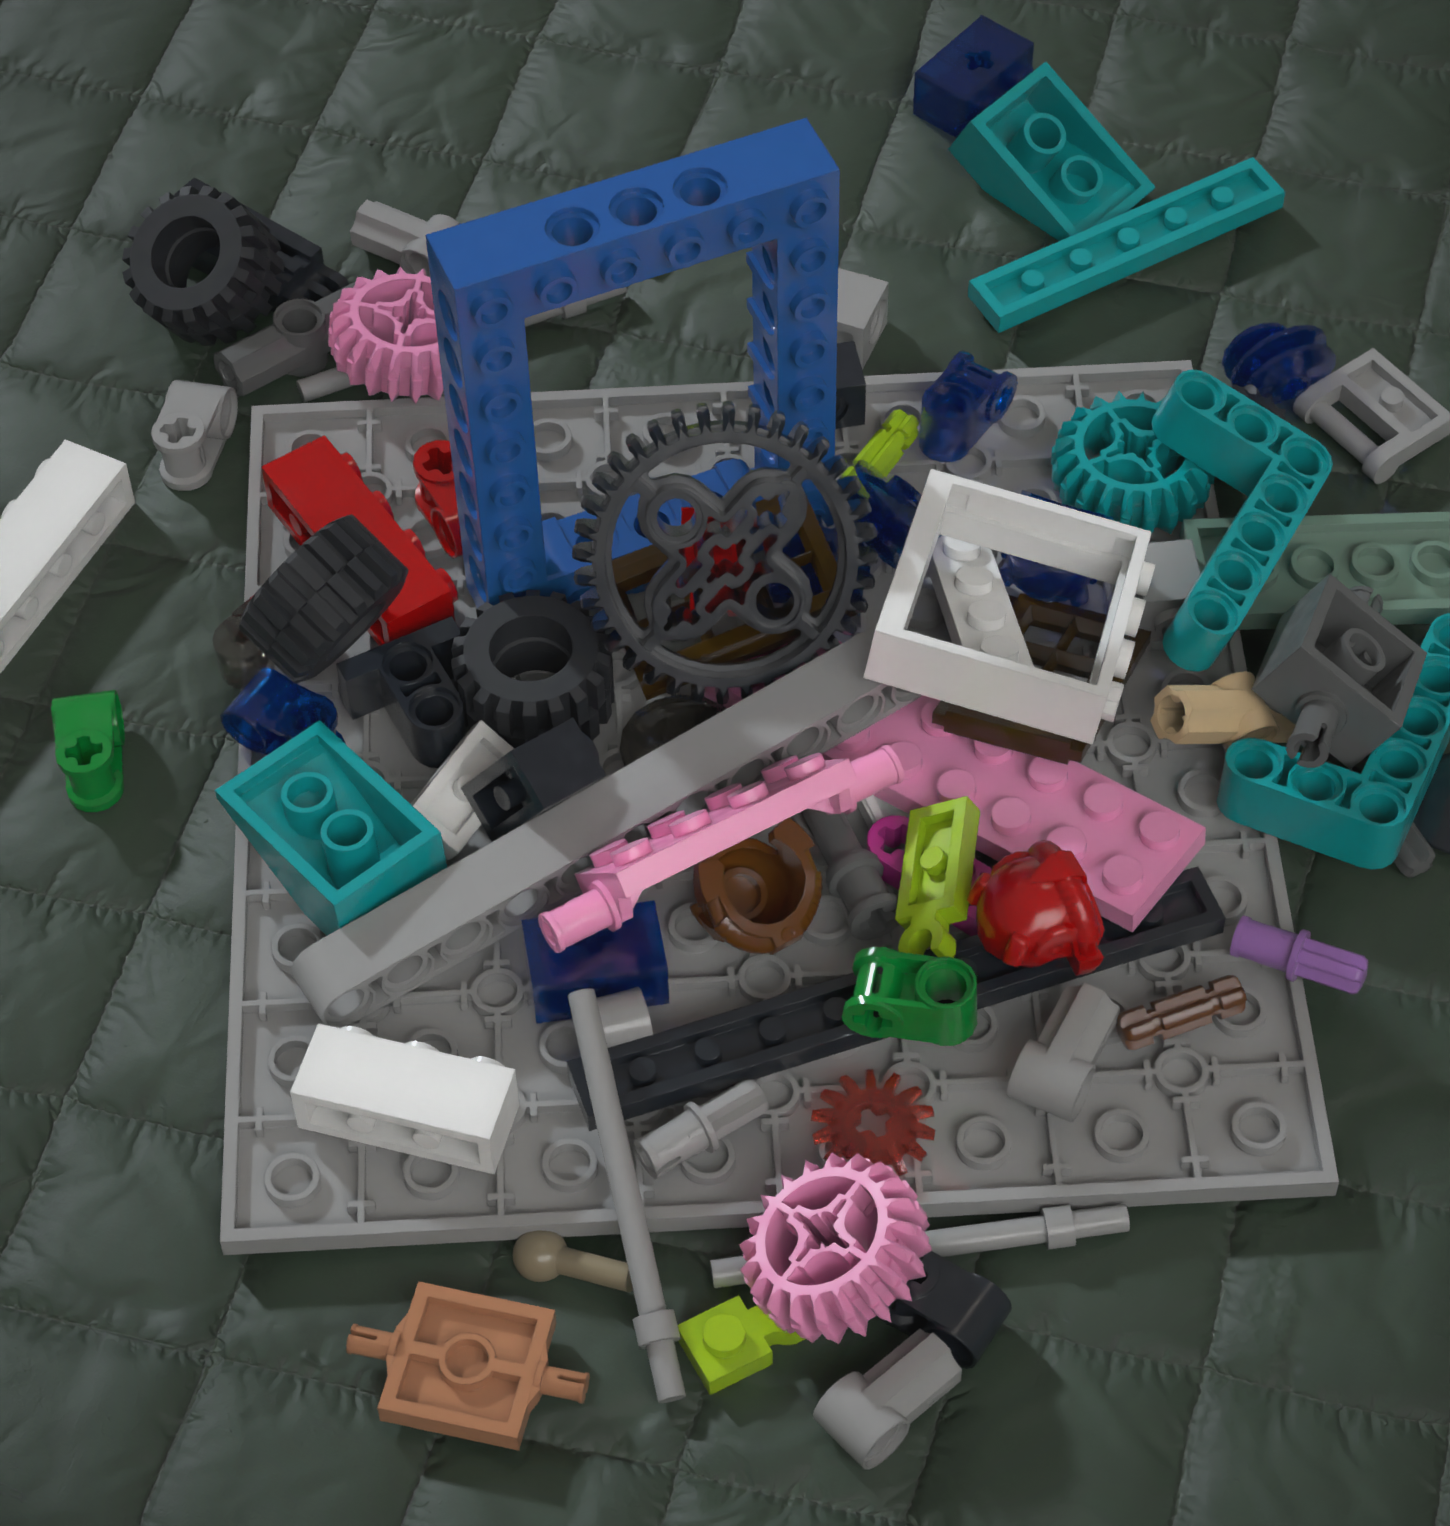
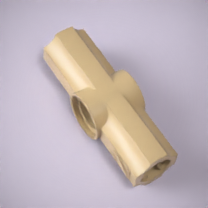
(1217, 713)

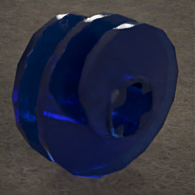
(1278, 359)
(892, 510)

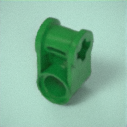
(90, 748)
(909, 996)

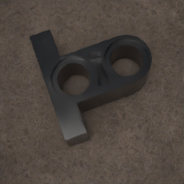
(414, 686)

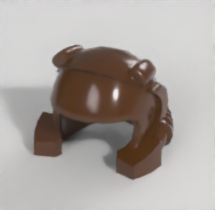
(759, 894)

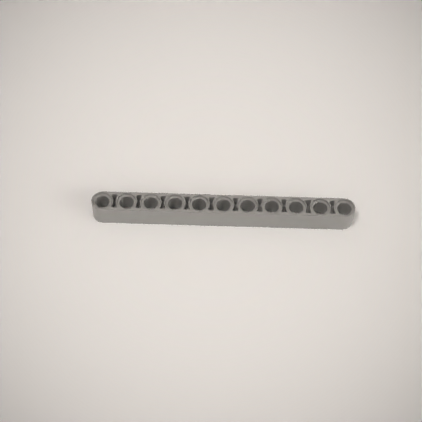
(536, 863)

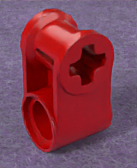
(437, 495)

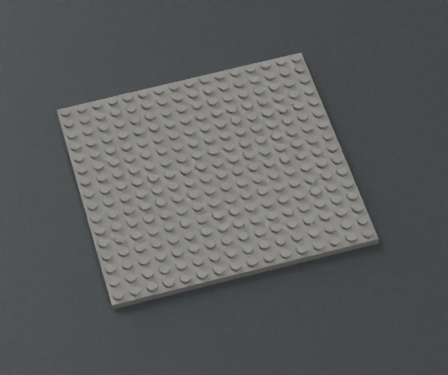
(1172, 1123)

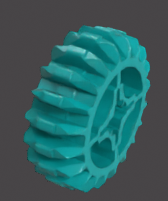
(1131, 468)

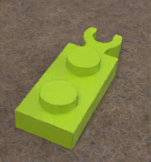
(936, 875)

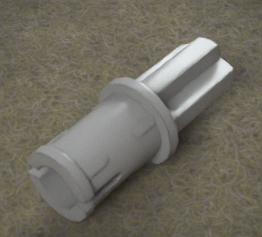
(700, 1127)

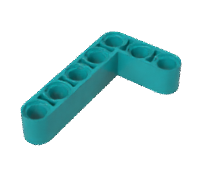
(1268, 463)
(1337, 809)

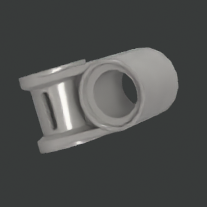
(193, 432)

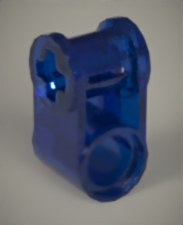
(962, 407)
(275, 711)

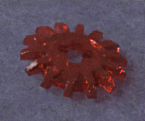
(900, 1129)

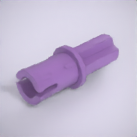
(1299, 955)

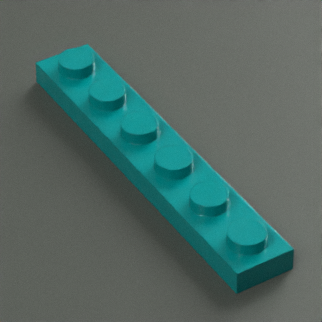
(1125, 244)

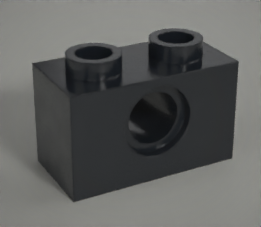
(534, 779)

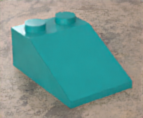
(1049, 158)
(331, 828)

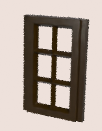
(1071, 623)
(742, 641)

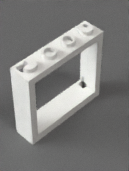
(1035, 533)

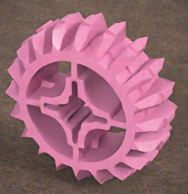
(388, 335)
(871, 1250)

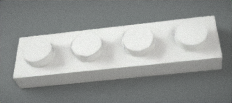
(975, 600)

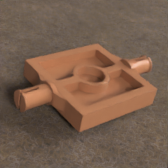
(467, 1365)

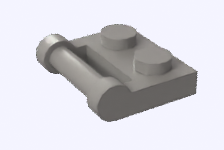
(1386, 403)

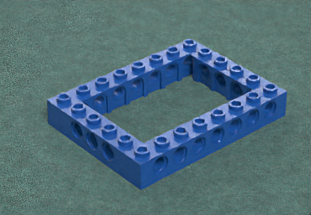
(494, 271)

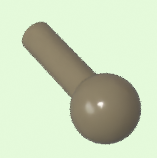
(544, 1256)

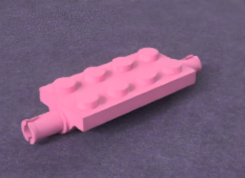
(732, 815)

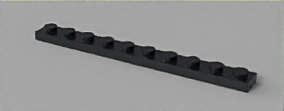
(810, 1025)

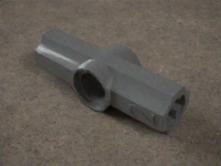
(291, 346)

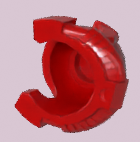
(1038, 910)

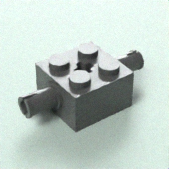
(1338, 674)

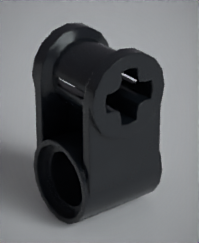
(954, 1306)

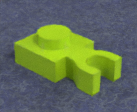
(731, 1343)

